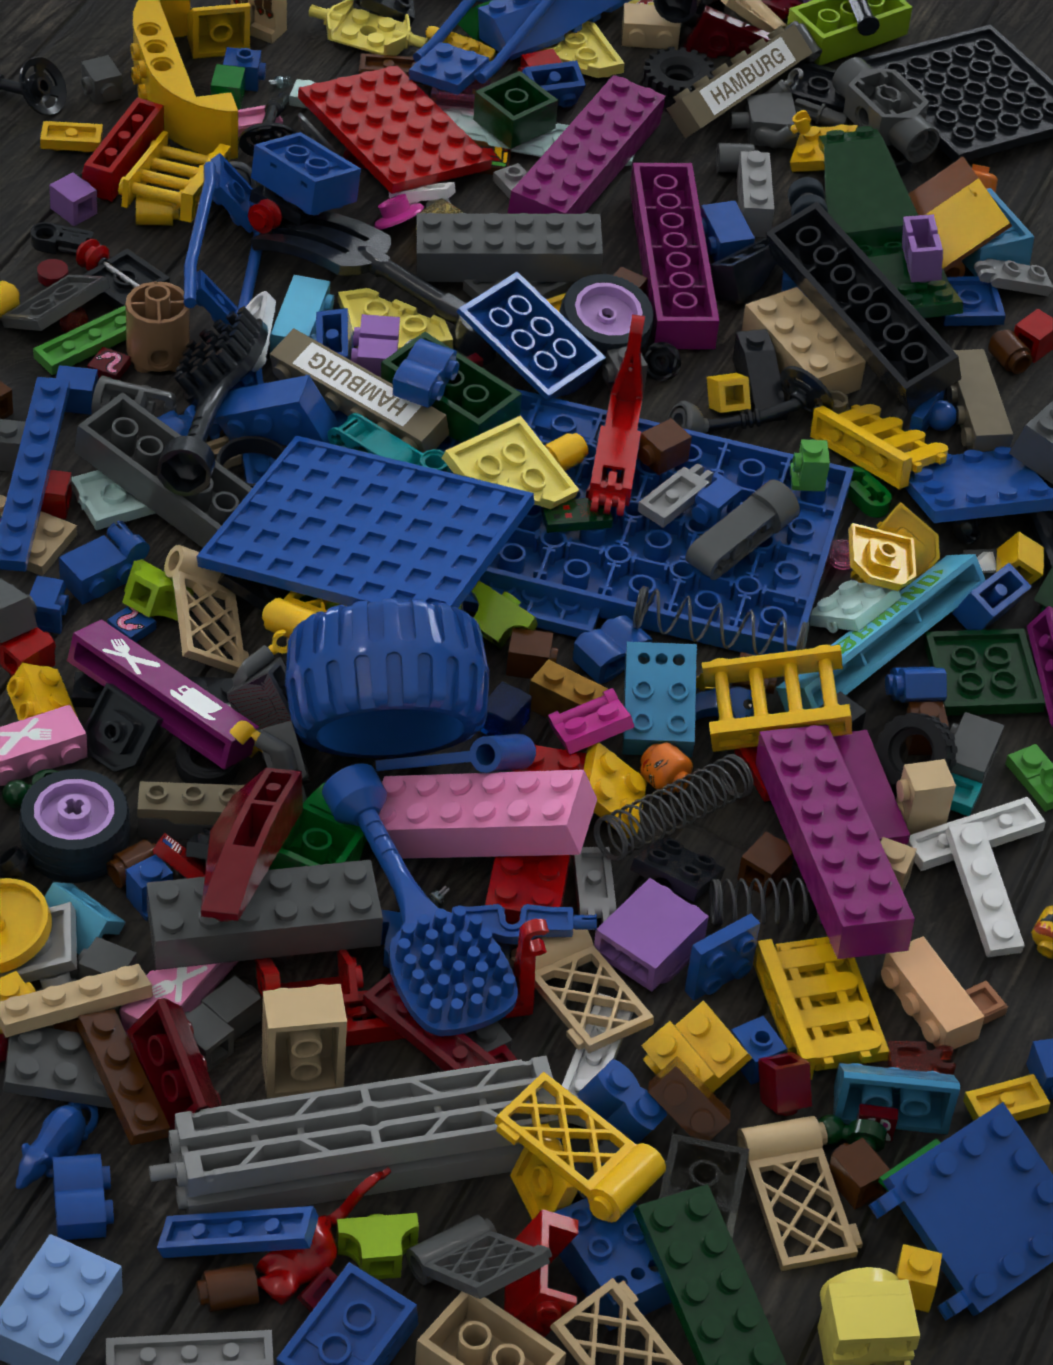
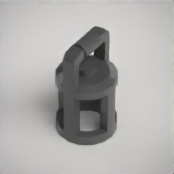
(141, 394)

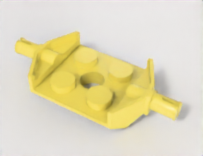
(351, 25)

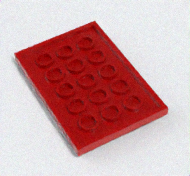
(394, 129)

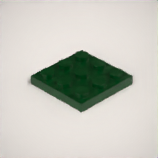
(986, 671)

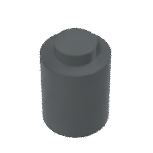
(728, 156)

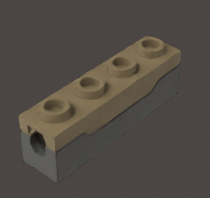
(180, 807)

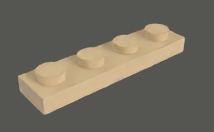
(73, 999)

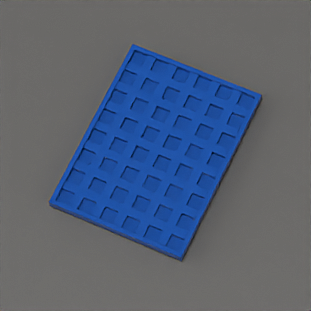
(365, 528)

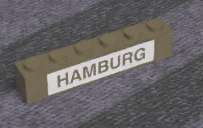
(738, 81)
(356, 390)

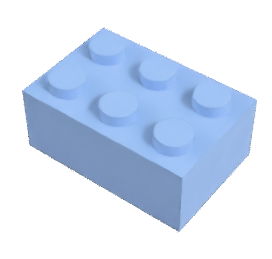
(57, 1305)

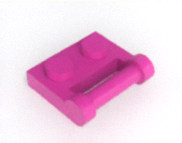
(591, 722)

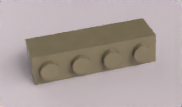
(979, 404)

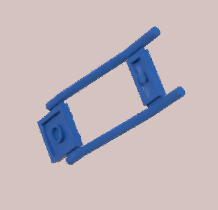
(455, 68)
(233, 192)

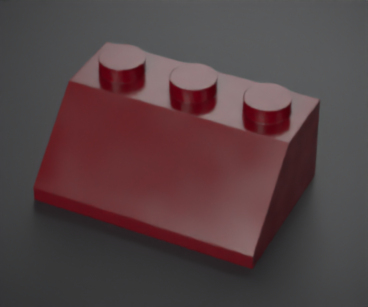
(172, 1060)

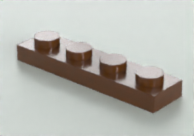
(123, 1077)

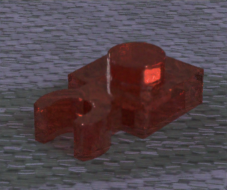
(916, 1057)

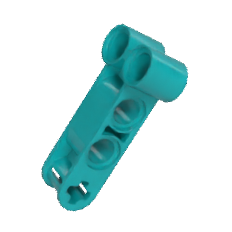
(373, 439)

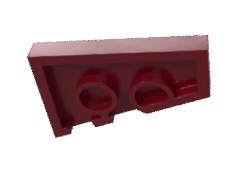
(722, 35)

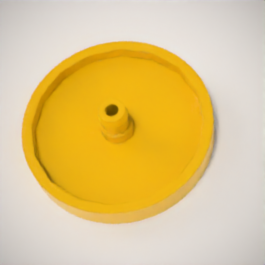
(23, 923)

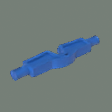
(559, 921)

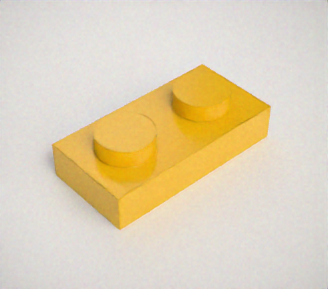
(71, 136)
(1021, 1096)

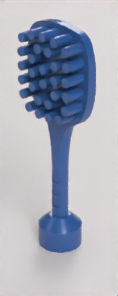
(438, 960)

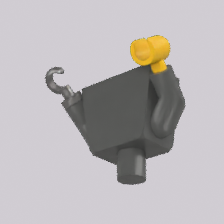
(772, 116)

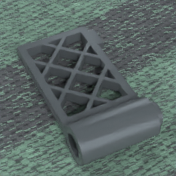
(474, 1258)

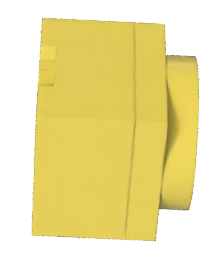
(867, 1319)

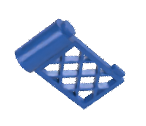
(486, 755)

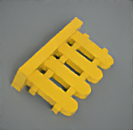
(865, 443)
(797, 1024)

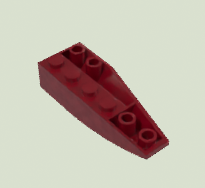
(248, 840)

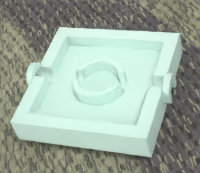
(105, 500)
(852, 606)

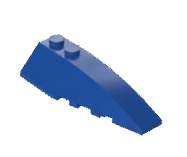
(503, 18)

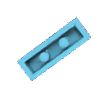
(300, 306)

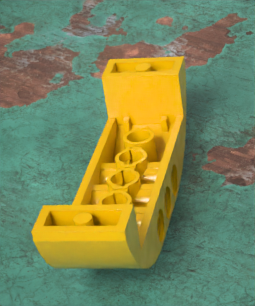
(162, 79)

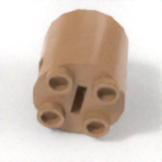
(156, 326)

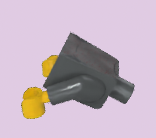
(260, 686)
(278, 746)

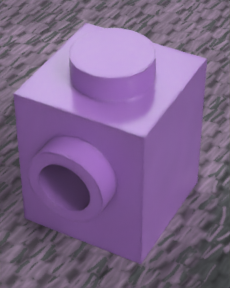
(73, 199)

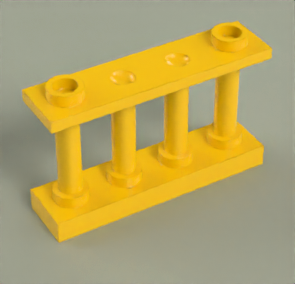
(155, 160)
(744, 732)

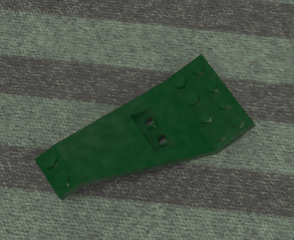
(869, 205)

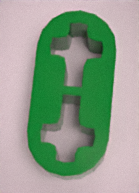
(869, 493)

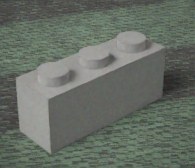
(756, 191)

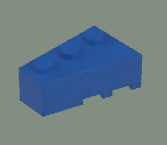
(277, 411)

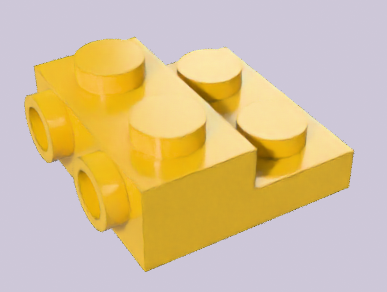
(702, 1046)

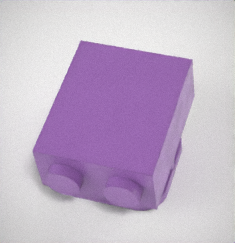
(651, 934)

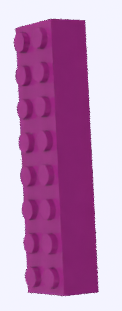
(590, 150)
(674, 255)
(834, 842)

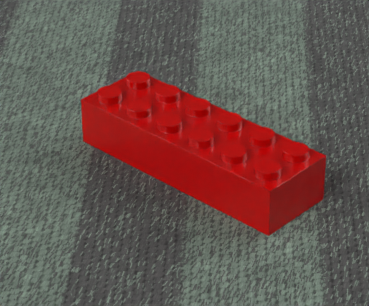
(533, 878)

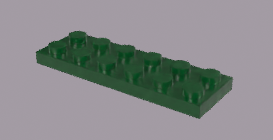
(707, 1280)

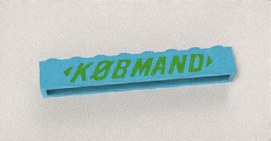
(919, 609)

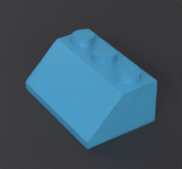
(922, 1098)

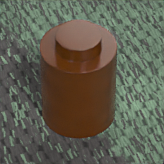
(228, 1287)

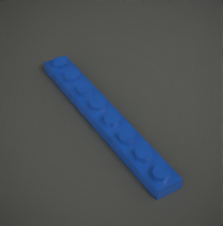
(32, 472)

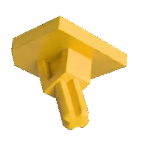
(926, 540)
(881, 557)

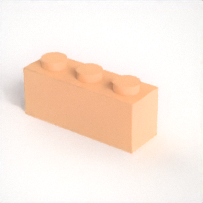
(932, 995)

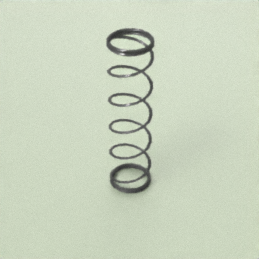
(642, 607)

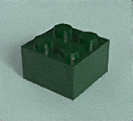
(515, 109)

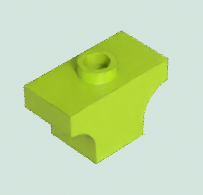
(151, 591)
(499, 614)
(378, 1242)

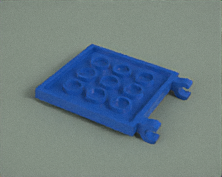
(979, 487)
(981, 1205)

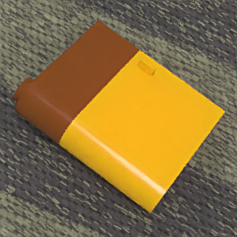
(962, 211)

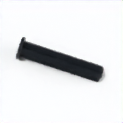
(867, 23)

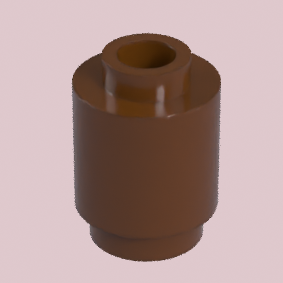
(1010, 351)
(126, 858)

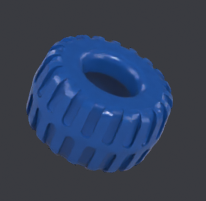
(387, 678)

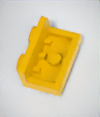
(37, 690)

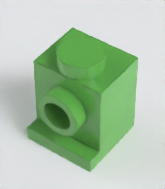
(810, 466)

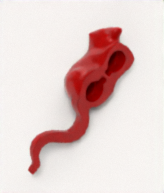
(292, 1268)

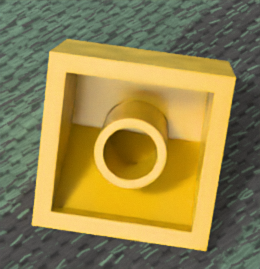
(218, 27)

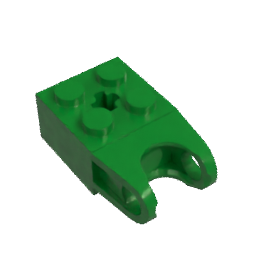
(319, 838)

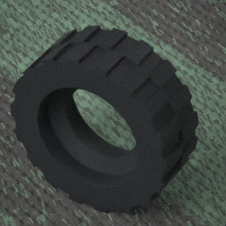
(902, 727)

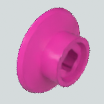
(396, 210)

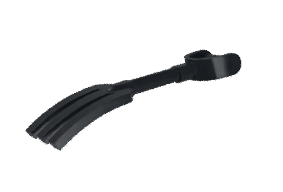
(358, 248)

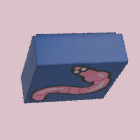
(132, 623)

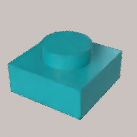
(965, 794)

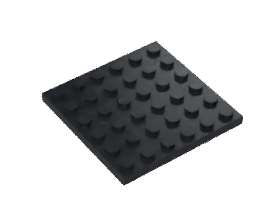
(978, 91)

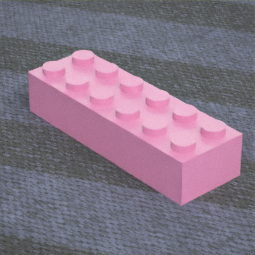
(488, 813)

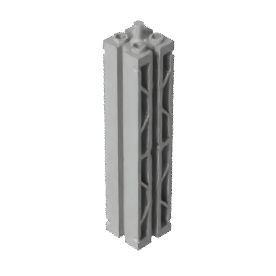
(333, 1139)

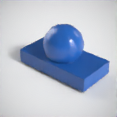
(934, 413)

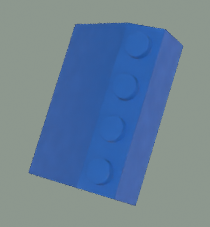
(533, 337)

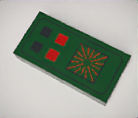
(575, 516)

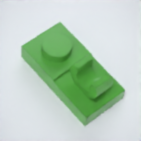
(1034, 773)

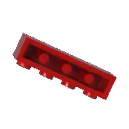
(123, 147)

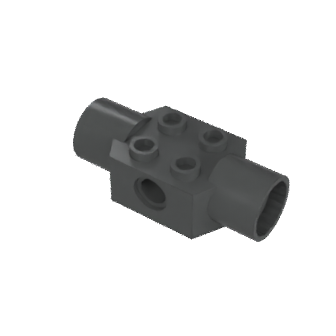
(887, 104)

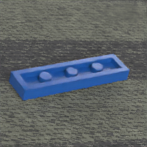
(238, 1232)

